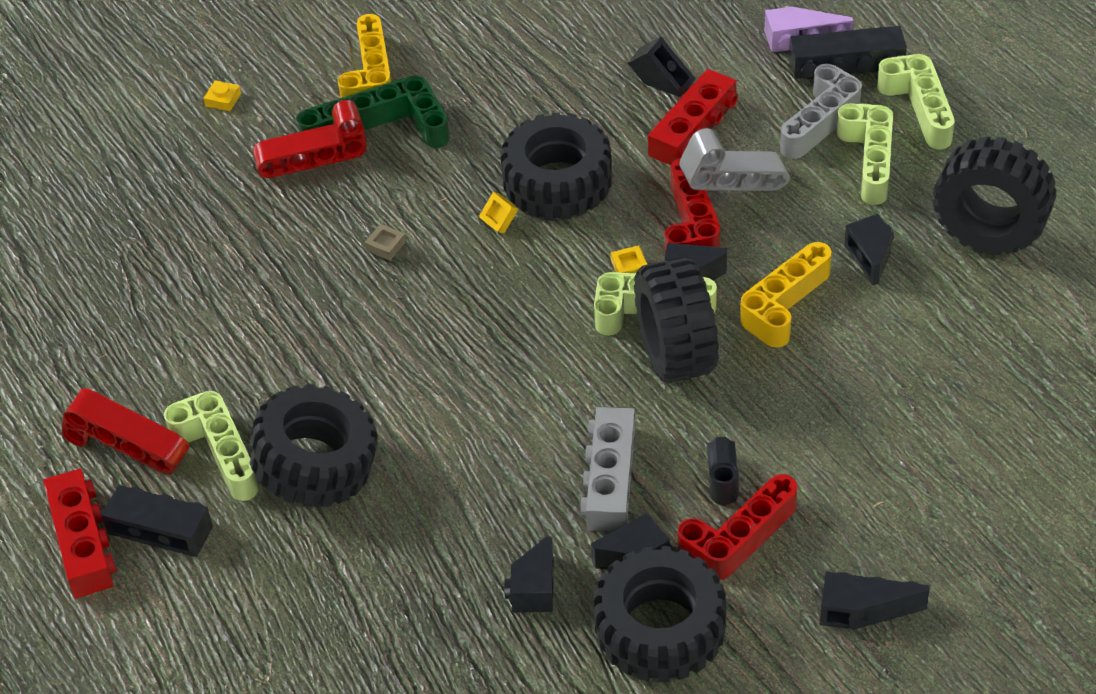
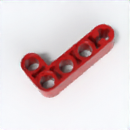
(313, 147)
(697, 213)
(123, 430)
(743, 530)

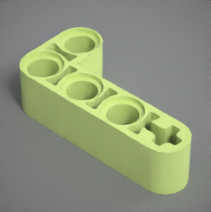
(918, 79)
(873, 127)
(617, 297)
(209, 418)

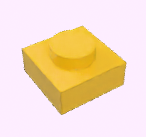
(222, 95)
(498, 212)
(628, 260)

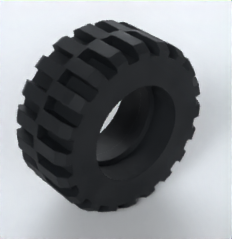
(1004, 167)
(556, 191)
(676, 319)
(305, 474)
(668, 650)

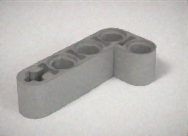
(819, 118)
(712, 168)

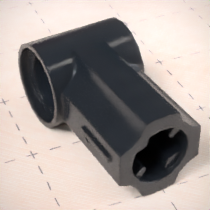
(723, 471)

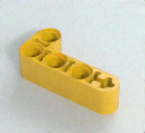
(374, 59)
(767, 303)

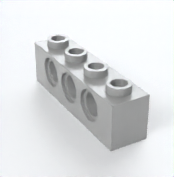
(610, 469)

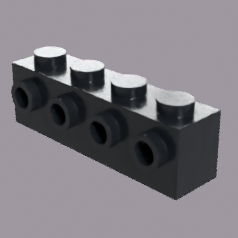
(849, 50)

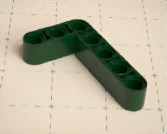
(388, 103)

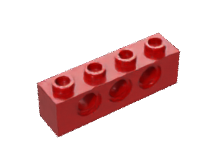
(696, 110)
(78, 533)

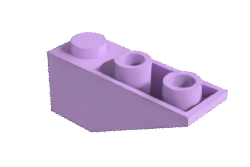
(795, 21)

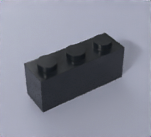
(157, 520)

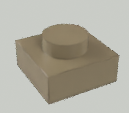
(385, 242)

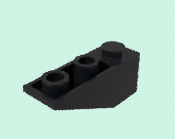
(864, 601)

